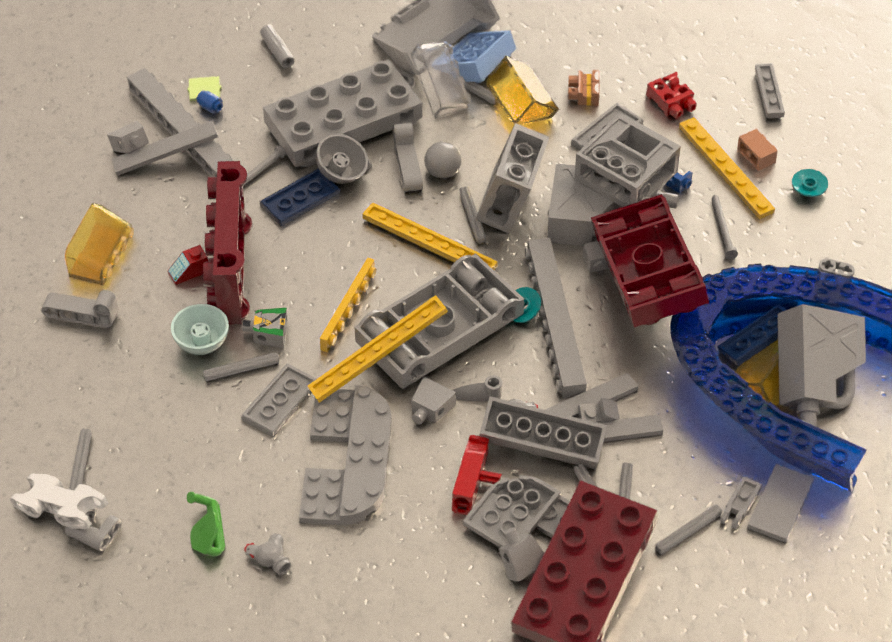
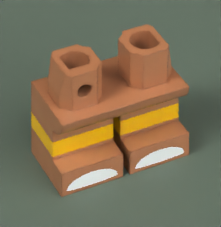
(587, 90)

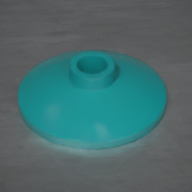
(810, 182)
(533, 300)

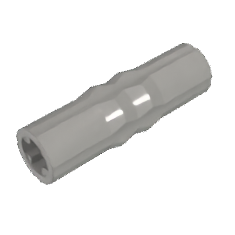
(277, 46)

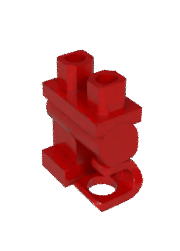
(671, 96)

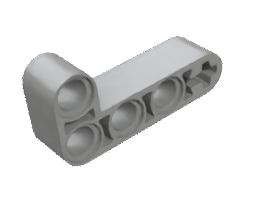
(407, 157)
(82, 310)

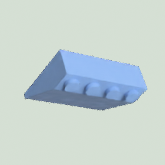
(481, 53)

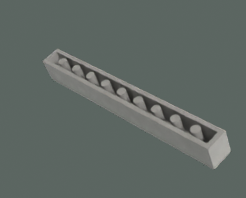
(174, 118)
(556, 318)

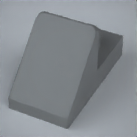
(599, 412)

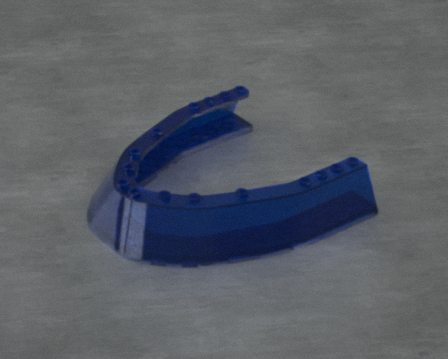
(739, 299)

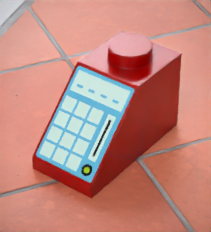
(188, 265)

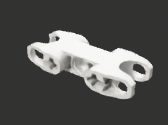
(67, 505)

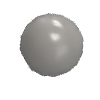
(442, 160)

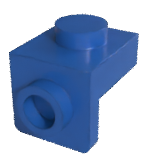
(680, 182)

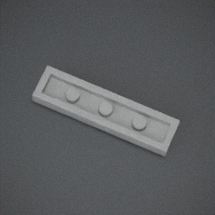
(769, 90)

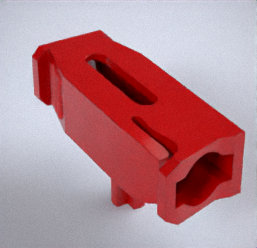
(472, 474)

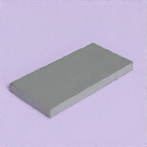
(596, 126)
(279, 400)
(780, 503)

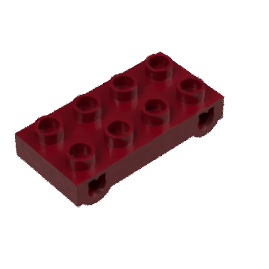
(227, 241)
(649, 261)
(585, 568)

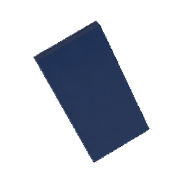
(299, 197)
(752, 337)

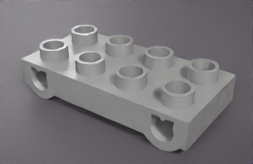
(353, 105)
(476, 307)

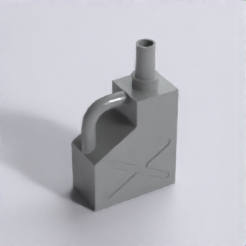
(574, 206)
(813, 353)

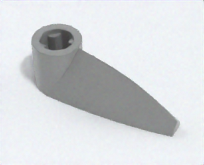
(480, 391)

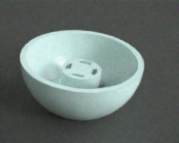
(200, 329)

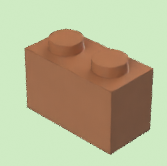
(757, 149)

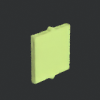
(197, 85)

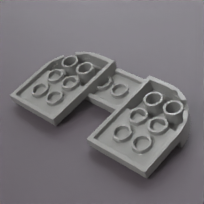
(348, 494)
(519, 504)

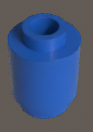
(210, 101)

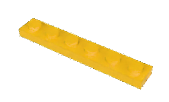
(346, 306)

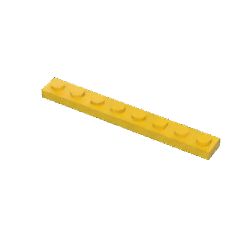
(727, 168)
(421, 235)
(377, 348)

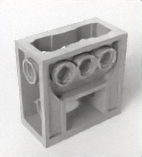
(631, 157)
(512, 178)

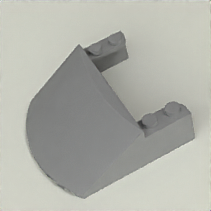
(431, 22)

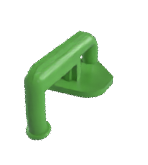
(208, 528)

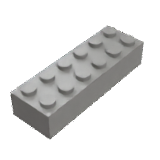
(543, 432)

